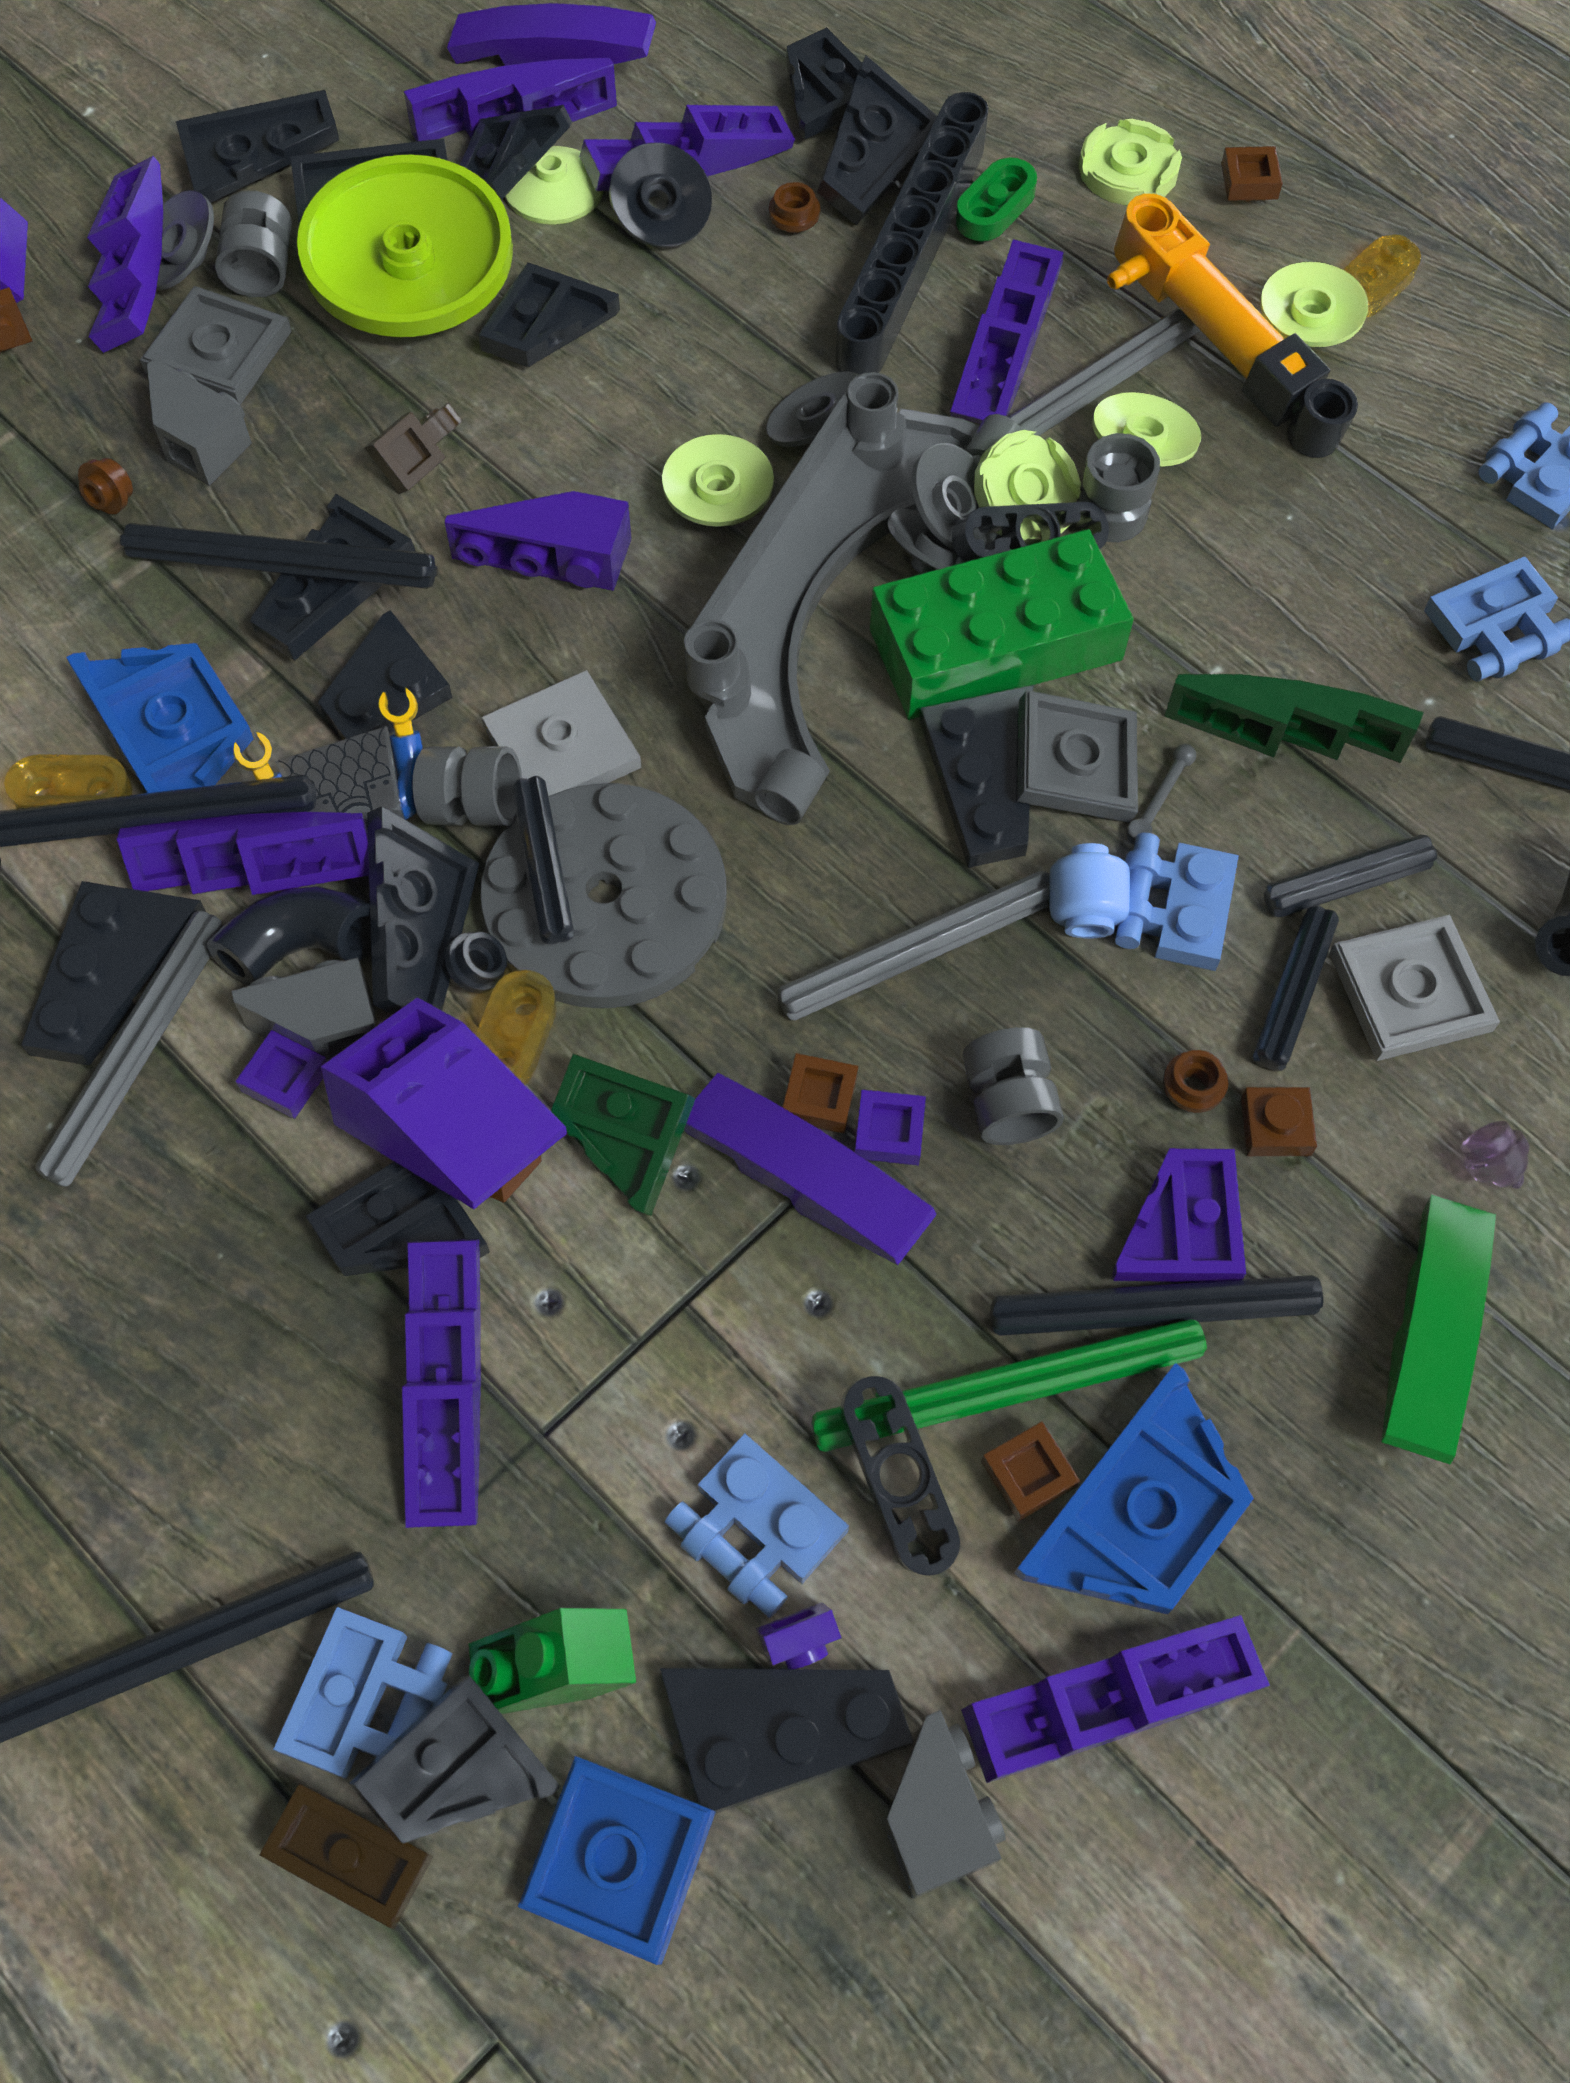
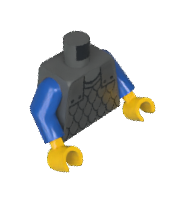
(356, 771)

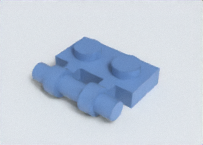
(1541, 486)
(1492, 604)
(1195, 905)
(772, 1510)
(345, 1689)

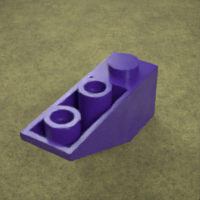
(552, 536)

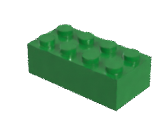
(1000, 622)

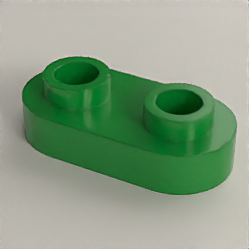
(996, 199)

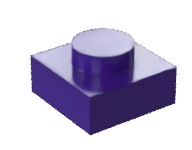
(282, 1074)
(890, 1127)
(799, 1636)

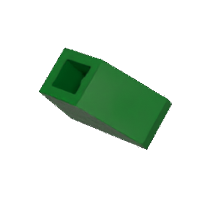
(554, 1659)

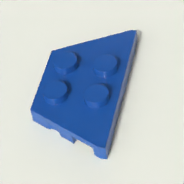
(166, 714)
(1146, 1509)

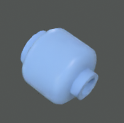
(1089, 891)

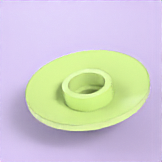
(555, 189)
(1315, 303)
(1153, 418)
(717, 480)

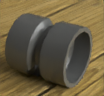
(253, 244)
(1120, 481)
(465, 786)
(1011, 1076)

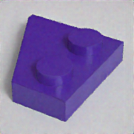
(1188, 1222)

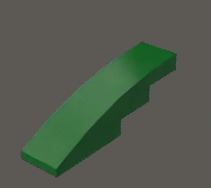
(1439, 1330)

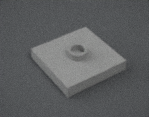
(565, 735)
(1413, 987)

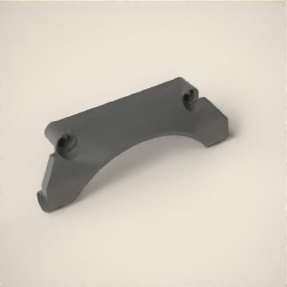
(761, 609)

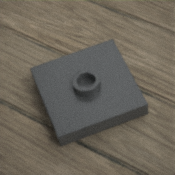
(219, 341)
(1077, 756)

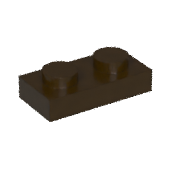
(346, 1856)

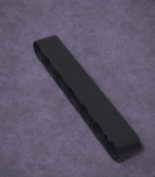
(911, 235)

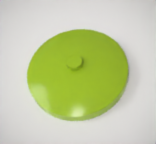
(405, 245)

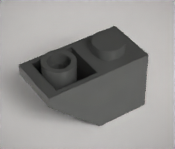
(195, 425)
(314, 1008)
(935, 1816)

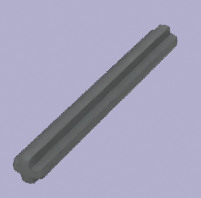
(1105, 373)
(915, 946)
(128, 1051)

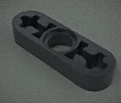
(1048, 517)
(934, 1519)

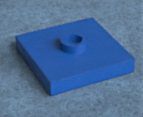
(617, 1860)

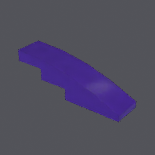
(551, 33)
(462, 100)
(713, 135)
(130, 242)
(1007, 332)
(246, 849)
(810, 1168)
(442, 1384)
(1114, 1698)

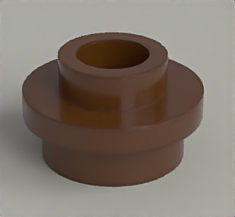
(794, 207)
(104, 485)
(1199, 1065)

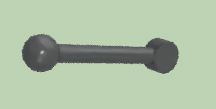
(1183, 756)

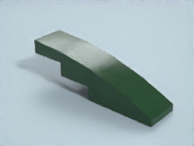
(1313, 716)

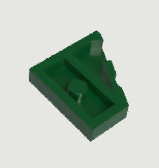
(623, 1125)

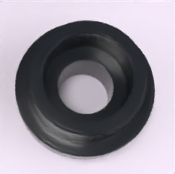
(485, 953)

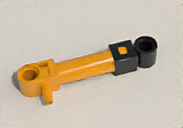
(1281, 374)

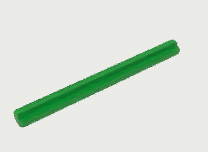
(1024, 1380)

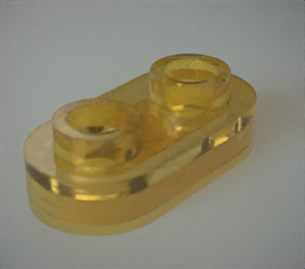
(1385, 269)
(68, 778)
(516, 1034)

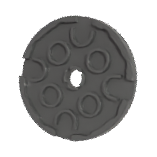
(644, 938)

